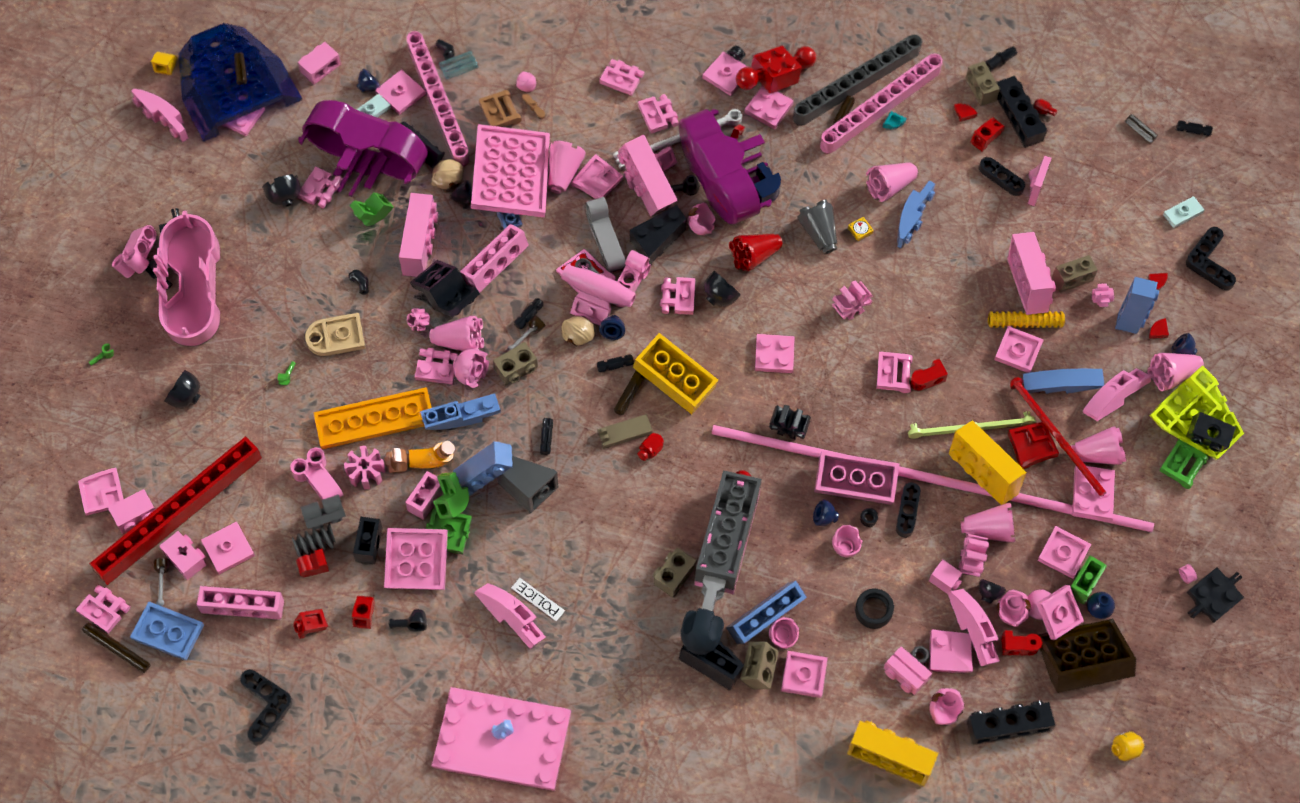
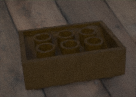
(1087, 656)

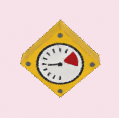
(860, 229)

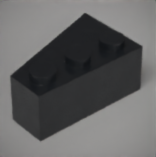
(658, 233)
(719, 664)

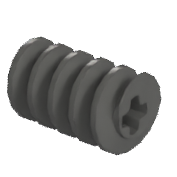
(314, 541)

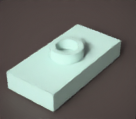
(375, 106)
(1183, 212)

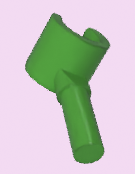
(105, 353)
(284, 379)

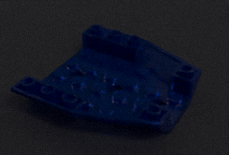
(214, 95)

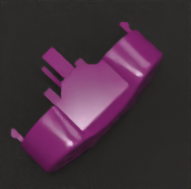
(350, 134)
(719, 167)

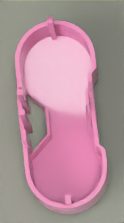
(192, 252)

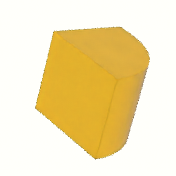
(164, 62)

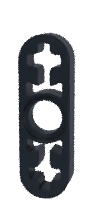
(1002, 183)
(910, 517)

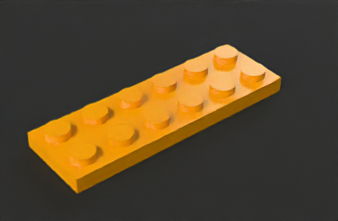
(371, 418)

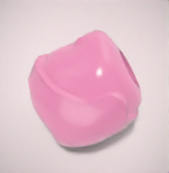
(526, 82)

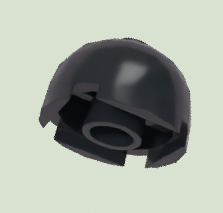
(283, 190)
(719, 290)
(184, 391)

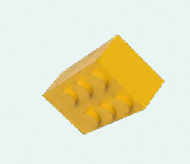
(675, 373)
(987, 463)
(892, 753)

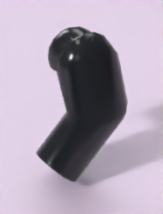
(448, 49)
(357, 275)

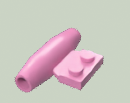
(595, 293)

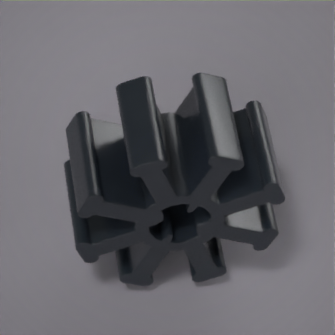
(789, 422)

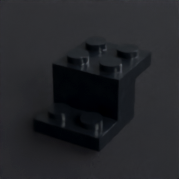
(445, 288)

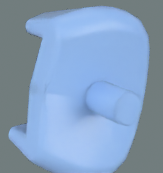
(502, 730)

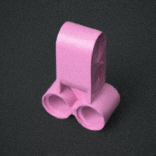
(135, 252)
(637, 268)
(316, 474)

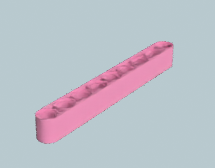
(418, 48)
(874, 106)

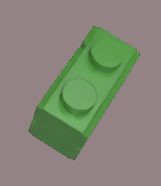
(1087, 579)

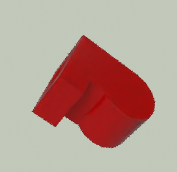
(312, 564)
(363, 612)

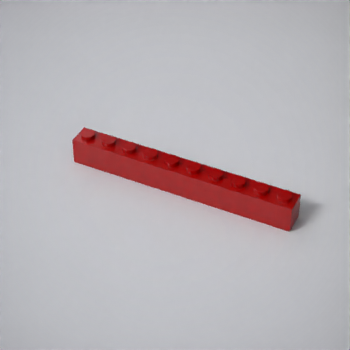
(175, 510)

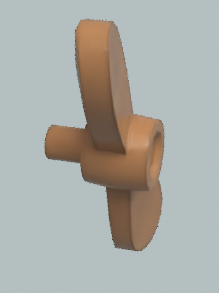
(533, 106)

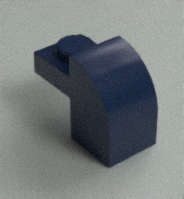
(769, 184)

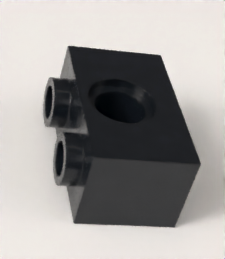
(1221, 432)
(367, 540)

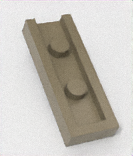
(625, 431)

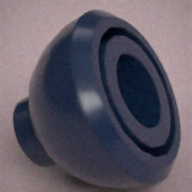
(367, 81)
(612, 328)
(1184, 345)
(825, 513)
(1101, 605)

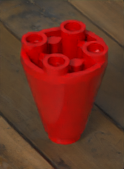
(753, 249)

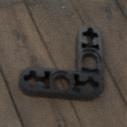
(1204, 262)
(271, 699)

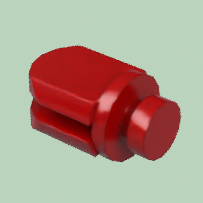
(650, 446)

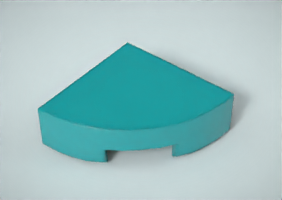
(894, 121)

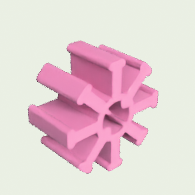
(852, 300)
(357, 472)
(973, 555)

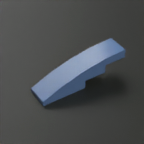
(1063, 380)

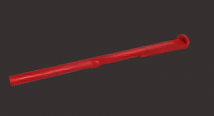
(1016, 383)

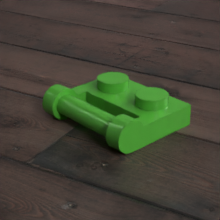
(1178, 460)

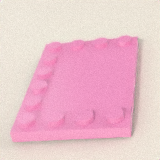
(510, 171)
(525, 757)

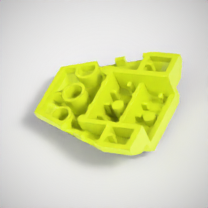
(1193, 396)

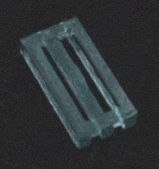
(457, 62)

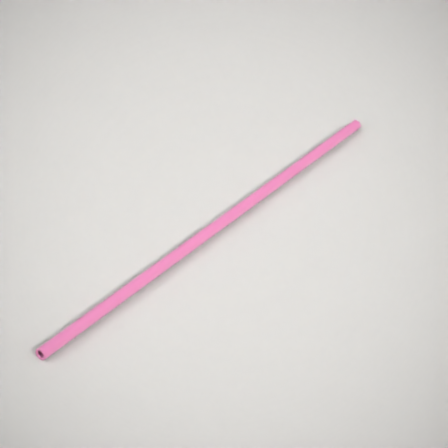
(924, 476)

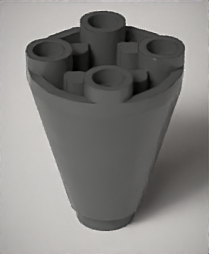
(820, 225)

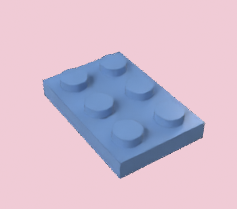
(167, 631)

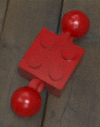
(776, 68)

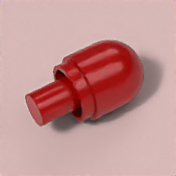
(1044, 107)

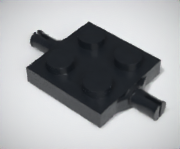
(1215, 595)

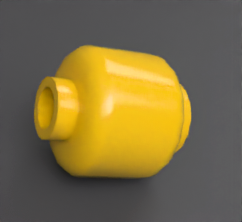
(1127, 746)

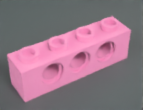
(495, 257)
(240, 602)

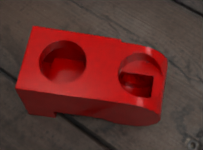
(986, 134)
(929, 377)
(1020, 645)

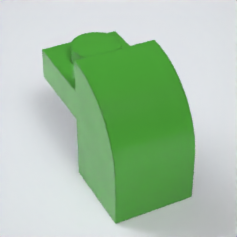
(373, 209)
(454, 498)

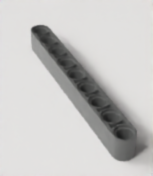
(880, 65)

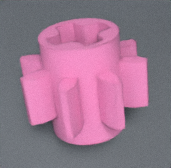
(1102, 295)
(418, 319)

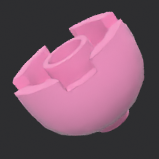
(470, 367)

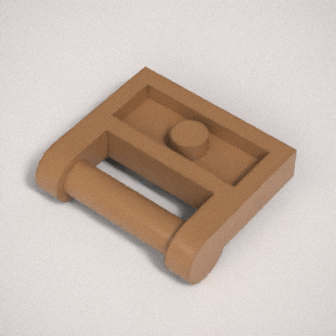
(494, 112)

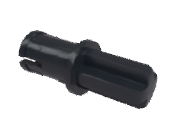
(1001, 58)

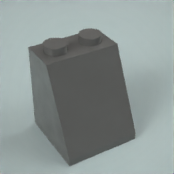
(529, 483)

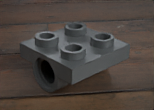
(316, 517)

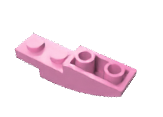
(160, 110)
(1112, 394)
(514, 612)
(973, 618)

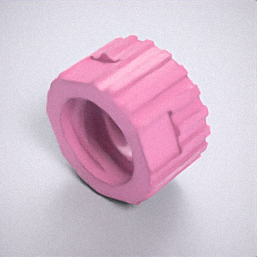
(1187, 574)

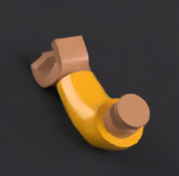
(419, 458)

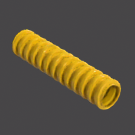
(1021, 319)

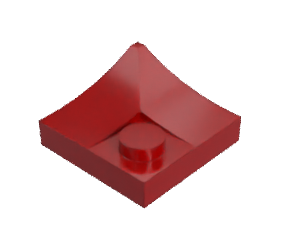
(1032, 444)

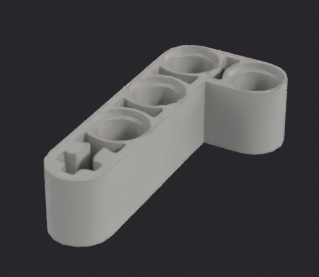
(604, 234)

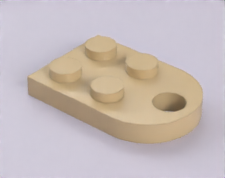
(336, 335)

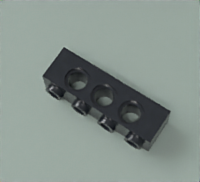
(1012, 100)
(980, 733)

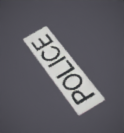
(538, 599)

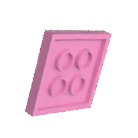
(416, 559)

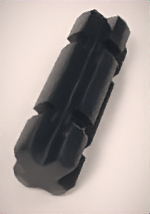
(1194, 128)
(528, 313)
(615, 363)
(546, 436)

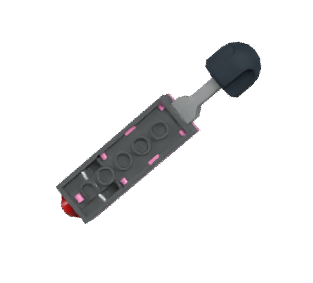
(721, 557)

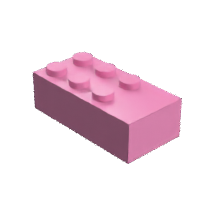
(646, 175)
(417, 234)
(1030, 273)
(856, 477)

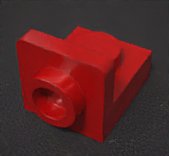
(309, 622)

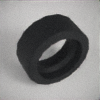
(878, 594)

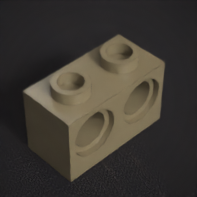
(982, 83)
(1074, 273)
(512, 360)
(678, 574)
(759, 665)

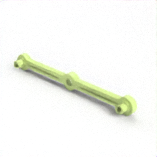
(917, 432)

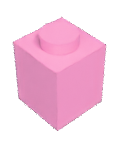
(946, 577)

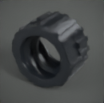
(737, 53)
(873, 513)

